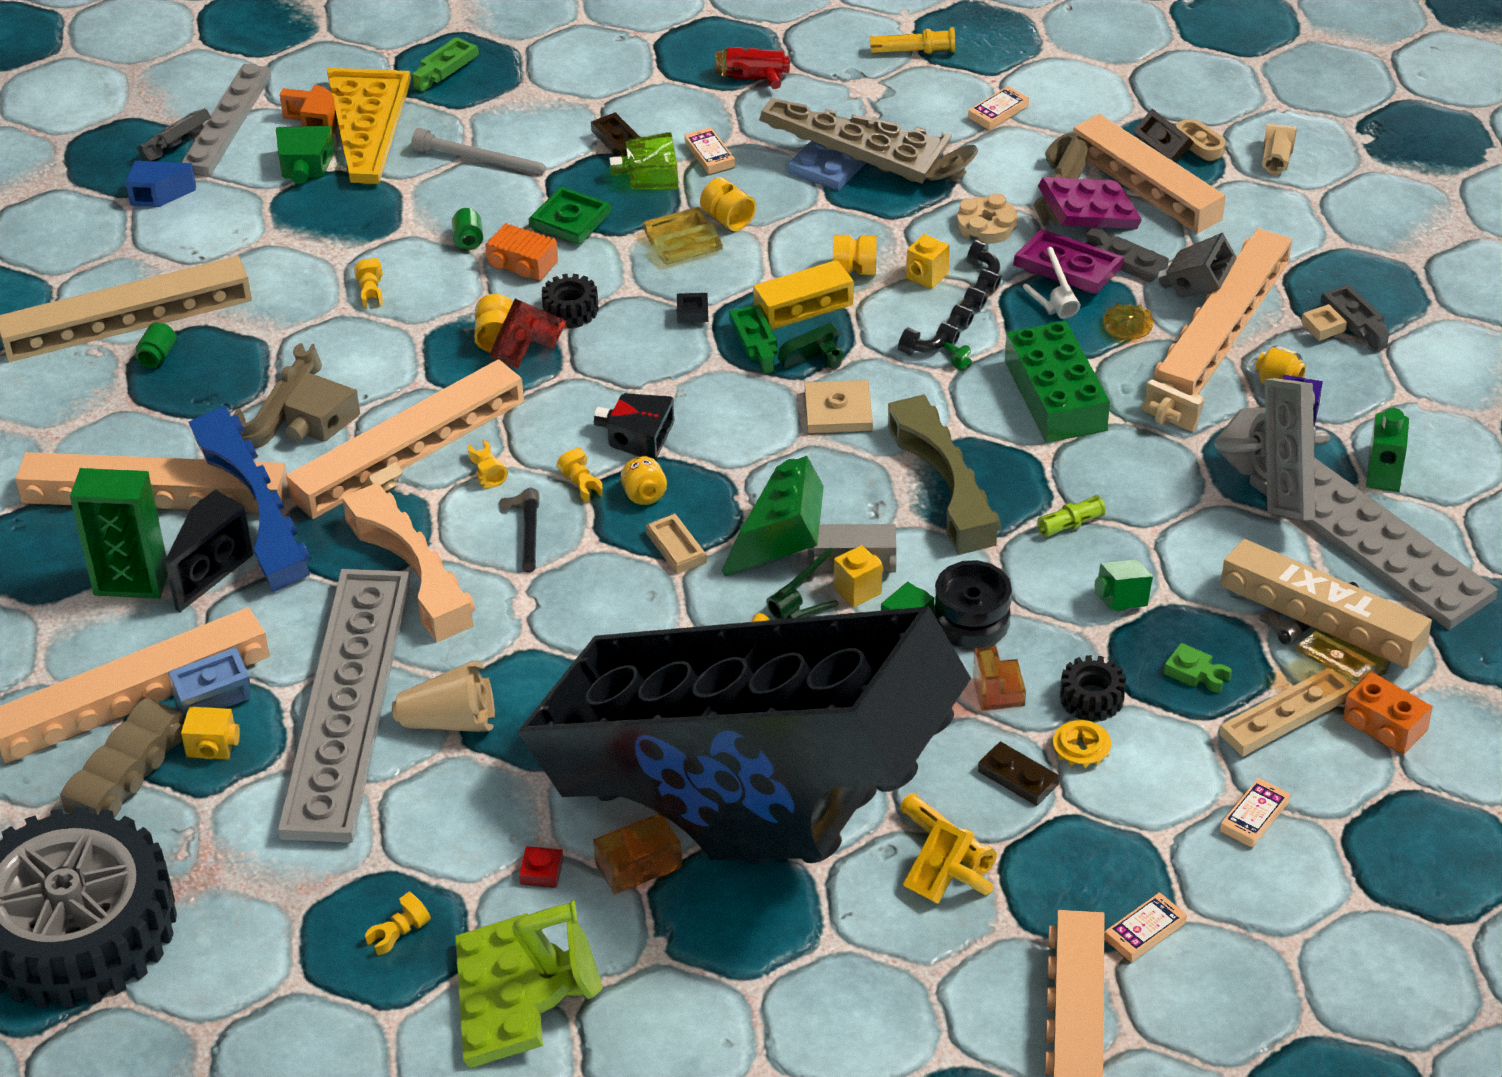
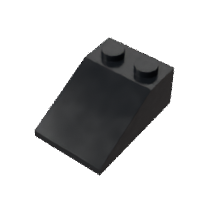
(207, 547)

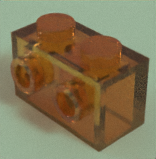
(637, 853)

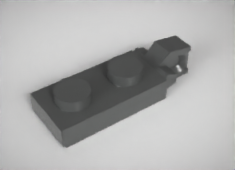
(172, 134)
(1137, 259)
(1359, 315)

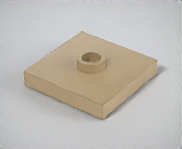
(838, 406)

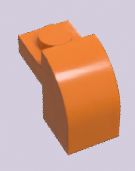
(310, 107)

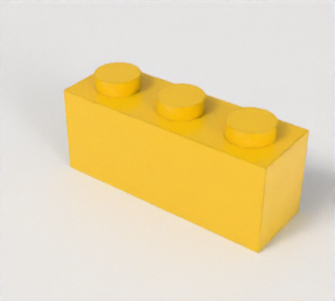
(804, 294)

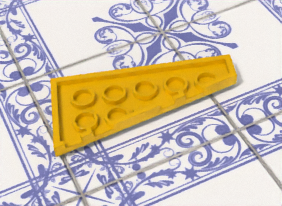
(367, 117)

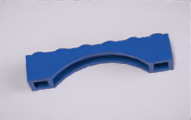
(275, 547)

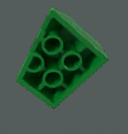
(782, 519)

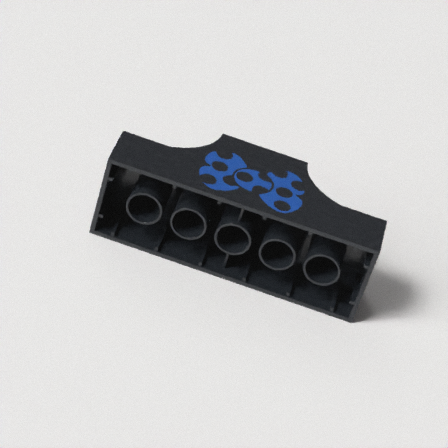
(752, 728)

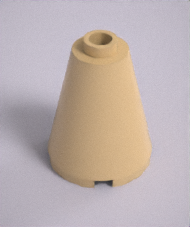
(448, 702)

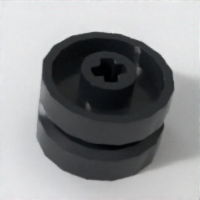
(973, 603)

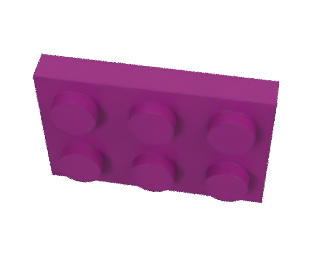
(1089, 203)
(1081, 263)

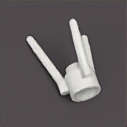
(1062, 298)

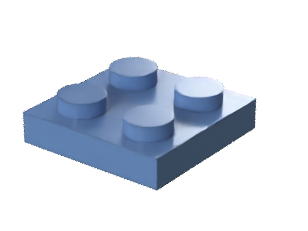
(824, 166)

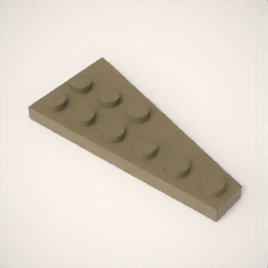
(862, 138)

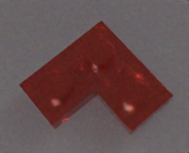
(521, 326)

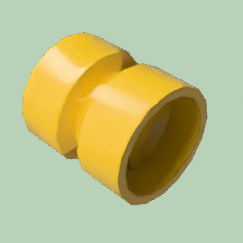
(727, 204)
(856, 254)
(489, 318)

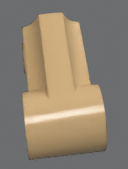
(1278, 145)

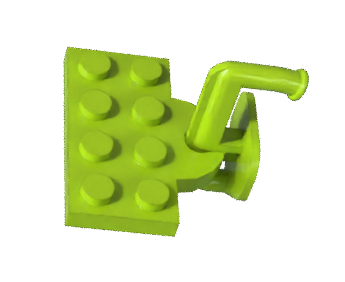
(513, 976)

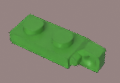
(443, 63)

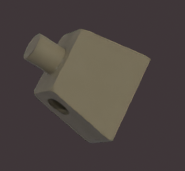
(319, 408)

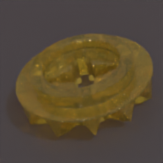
(1134, 328)

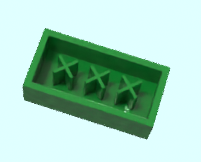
(1056, 381)
(120, 532)

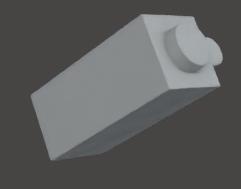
(876, 538)

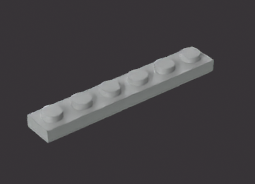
(227, 118)

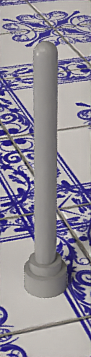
(425, 141)

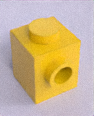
(927, 261)
(858, 575)
(209, 733)

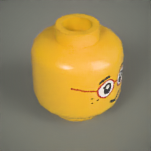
(643, 477)

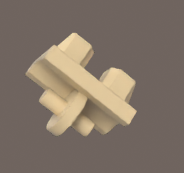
(1172, 406)

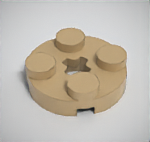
(974, 214)

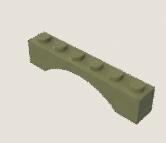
(919, 431)

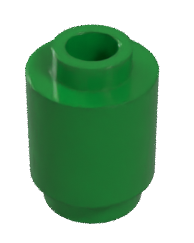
(467, 229)
(155, 345)

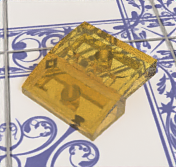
(682, 235)
(1342, 656)

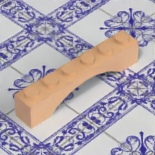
(378, 521)

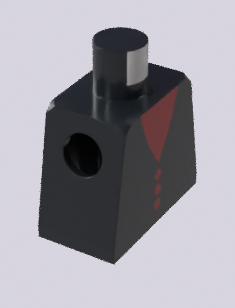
(638, 423)

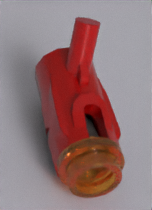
(753, 64)

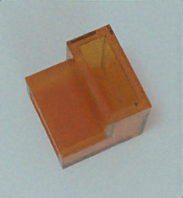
(997, 681)

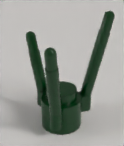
(788, 600)

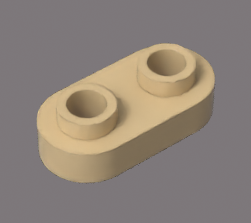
(1207, 142)

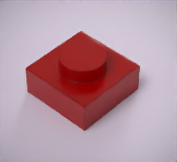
(541, 867)

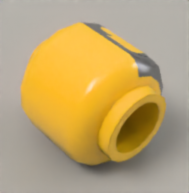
(1279, 362)

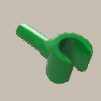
(959, 355)

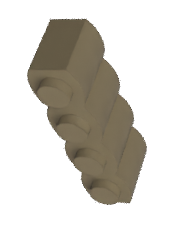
(125, 759)

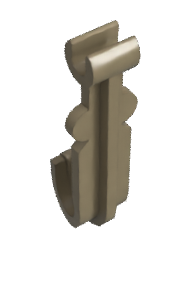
(1070, 158)
(272, 413)

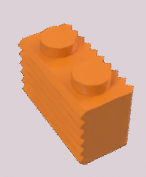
(522, 252)

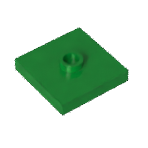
(570, 215)

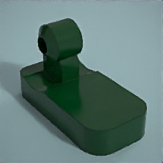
(809, 345)

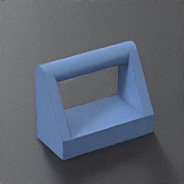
(210, 678)

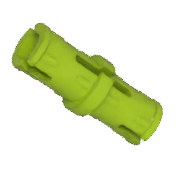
(1071, 516)

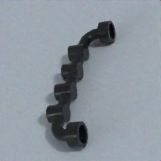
(961, 313)

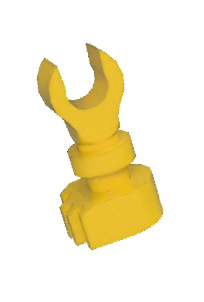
(368, 274)
(573, 466)
(491, 470)
(413, 914)

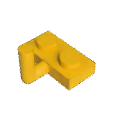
(940, 863)

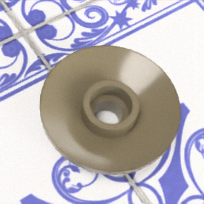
(953, 164)

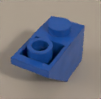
(159, 182)

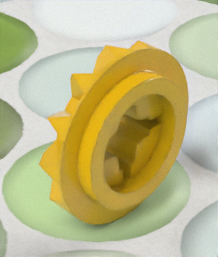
(1094, 738)

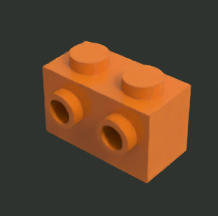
(1387, 713)

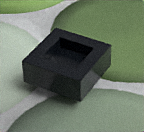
(692, 307)

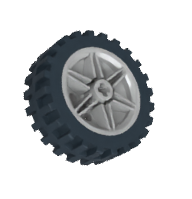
(60, 878)

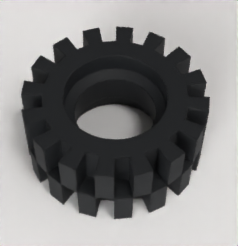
(557, 298)
(1089, 702)

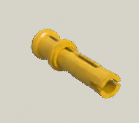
(926, 41)
(976, 857)

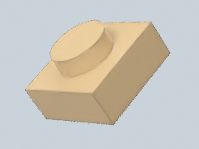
(1323, 322)
(385, 477)

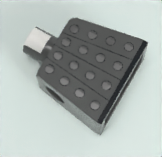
(1199, 267)

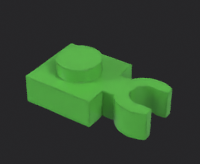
(1196, 666)

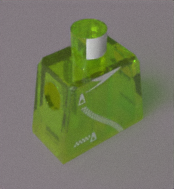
(648, 162)

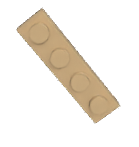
(1285, 711)

